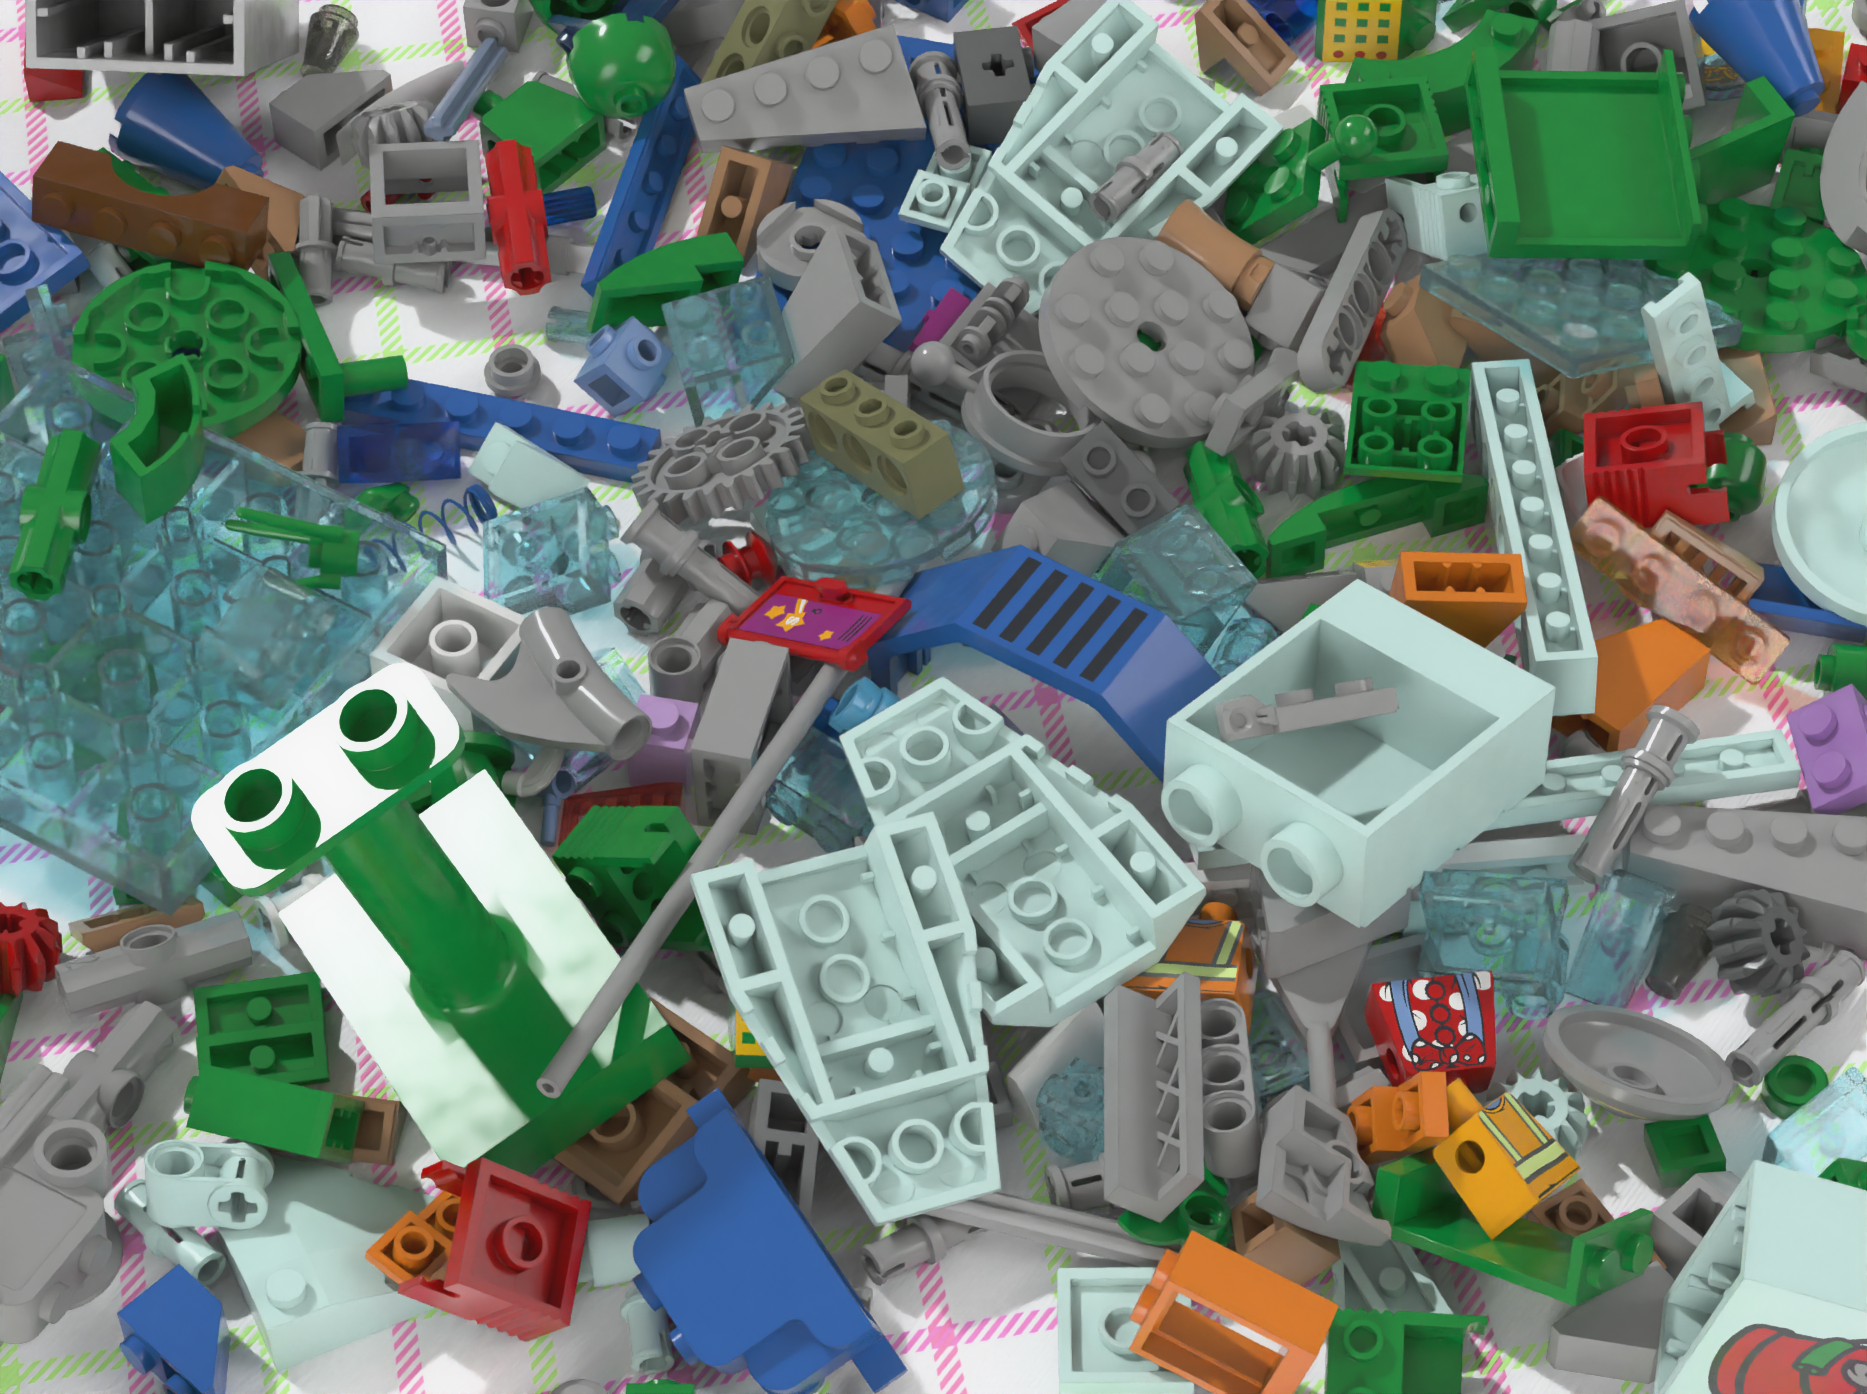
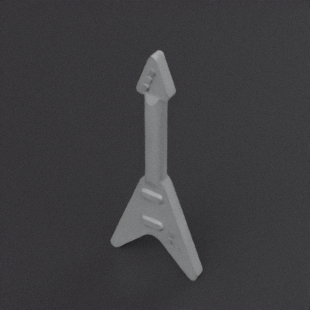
(1316, 1004)

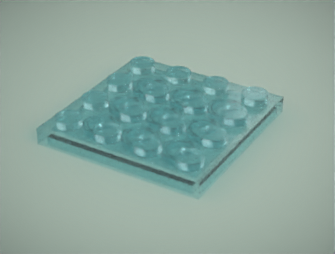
(1565, 311)

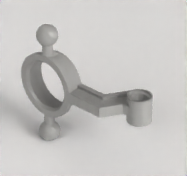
(985, 419)

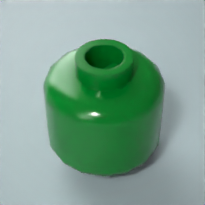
(1742, 475)

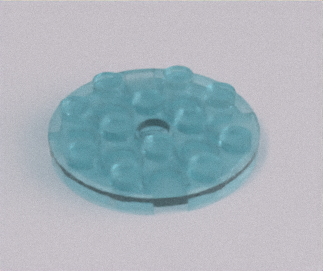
(832, 528)

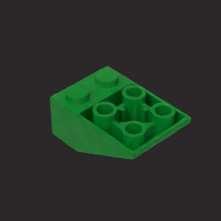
(1408, 421)

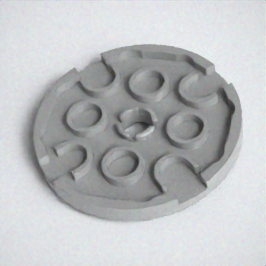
(1094, 350)

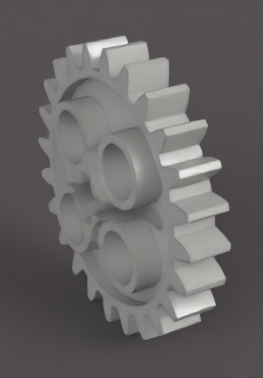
(724, 462)

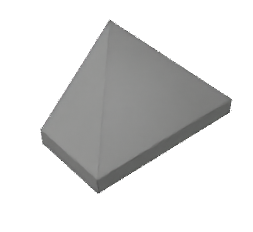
(1287, 598)

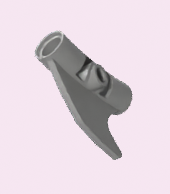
(556, 694)

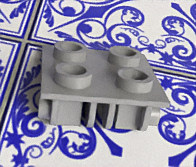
(996, 325)

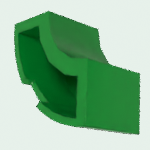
(164, 442)

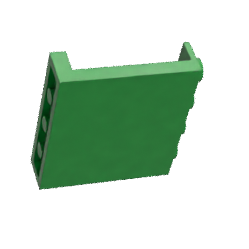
(1584, 162)

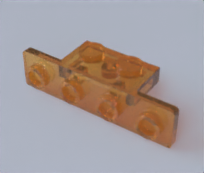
(1677, 590)

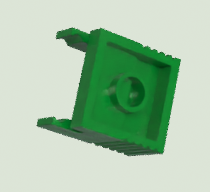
(1407, 128)
(625, 865)
(1396, 1352)

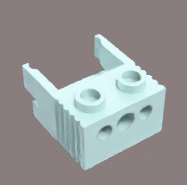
(1440, 215)

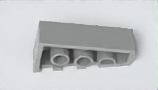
(812, 98)
(1724, 851)

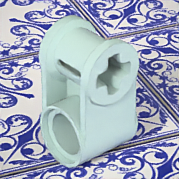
(202, 1185)

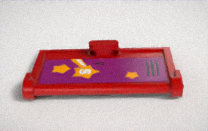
(817, 620)

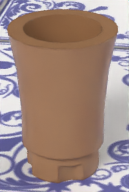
(1218, 250)

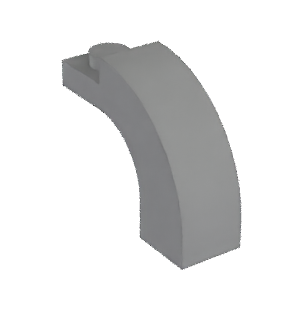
(1845, 172)

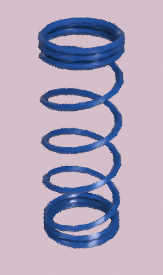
(476, 494)

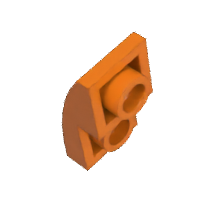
(1401, 1118)
(418, 1242)

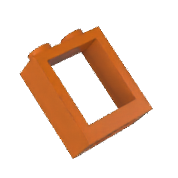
(1242, 1292)

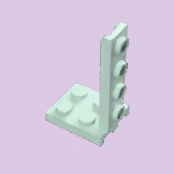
(1688, 355)

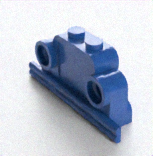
(747, 1267)

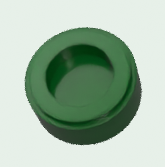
(1792, 1085)

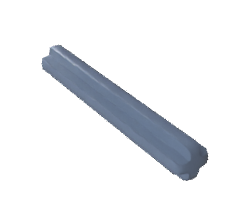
(466, 90)

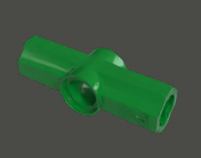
(1227, 504)
(55, 515)

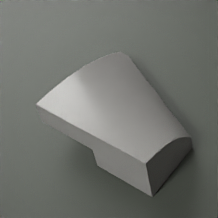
(1315, 1172)

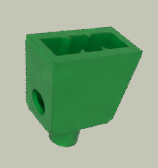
(553, 123)

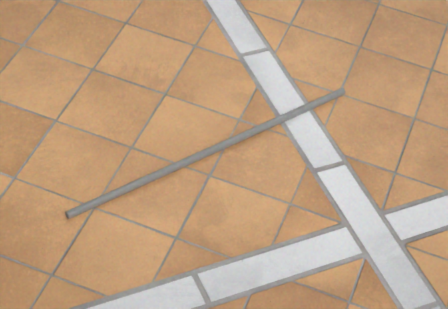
(706, 857)

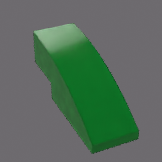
(663, 277)

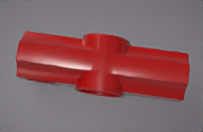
(517, 217)

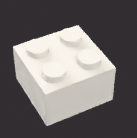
(450, 633)

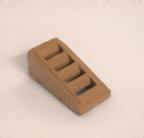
(1748, 573)

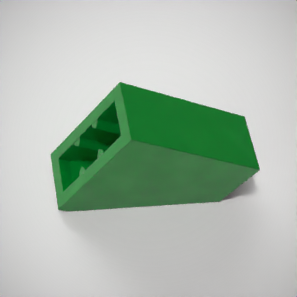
(273, 1113)

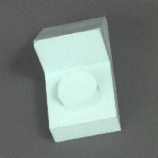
(522, 470)

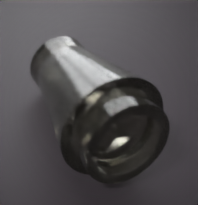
(329, 39)
(1680, 950)

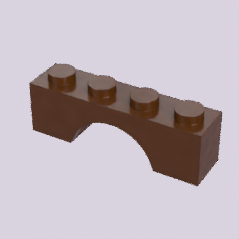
(85, 196)

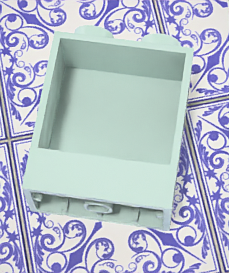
(1369, 801)

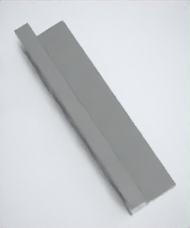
(1153, 1098)

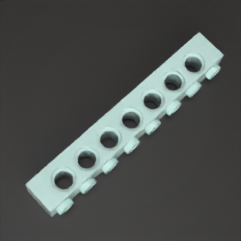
(1531, 521)

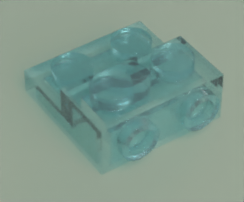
(552, 555)

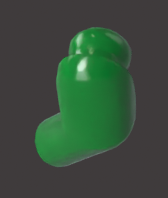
(391, 499)

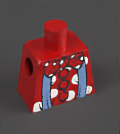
(1435, 1027)

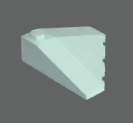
(308, 1263)

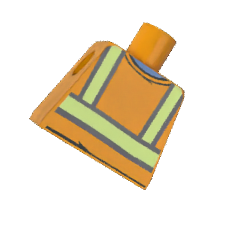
(1499, 1158)

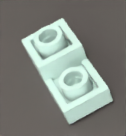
(940, 193)

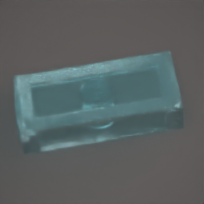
(1823, 1128)

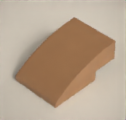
(657, 1121)

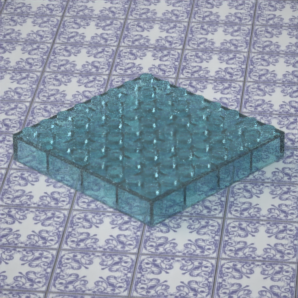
(102, 685)

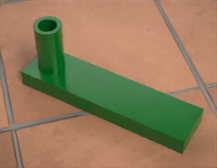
(320, 369)

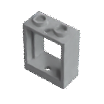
(401, 228)
(737, 725)

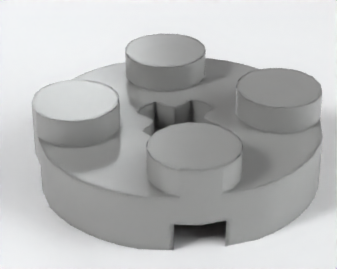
(788, 228)

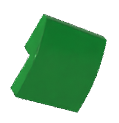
(265, 1028)

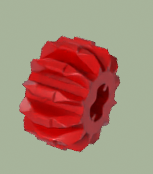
(27, 948)

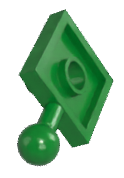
(1287, 175)

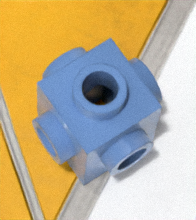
(623, 366)

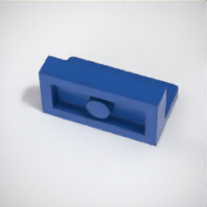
(1793, 611)

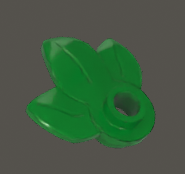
(1201, 1211)

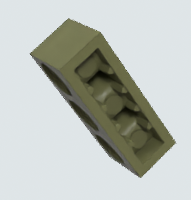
(768, 33)
(882, 443)

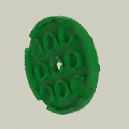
(1801, 268)
(230, 314)

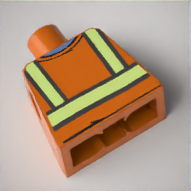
(1215, 951)

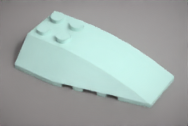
(1086, 113)
(1053, 869)
(868, 1009)

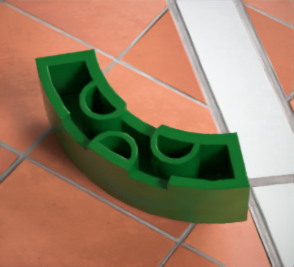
(1447, 69)

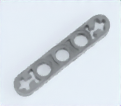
(1352, 300)

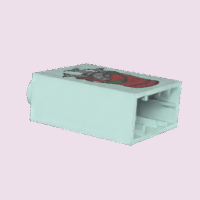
(1772, 1293)

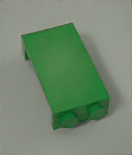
(1750, 151)
(1572, 1269)

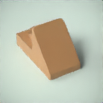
(1245, 40)

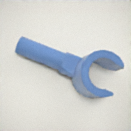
(559, 788)

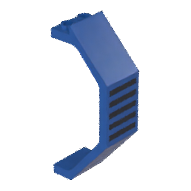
(1057, 629)

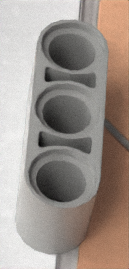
(1228, 1091)

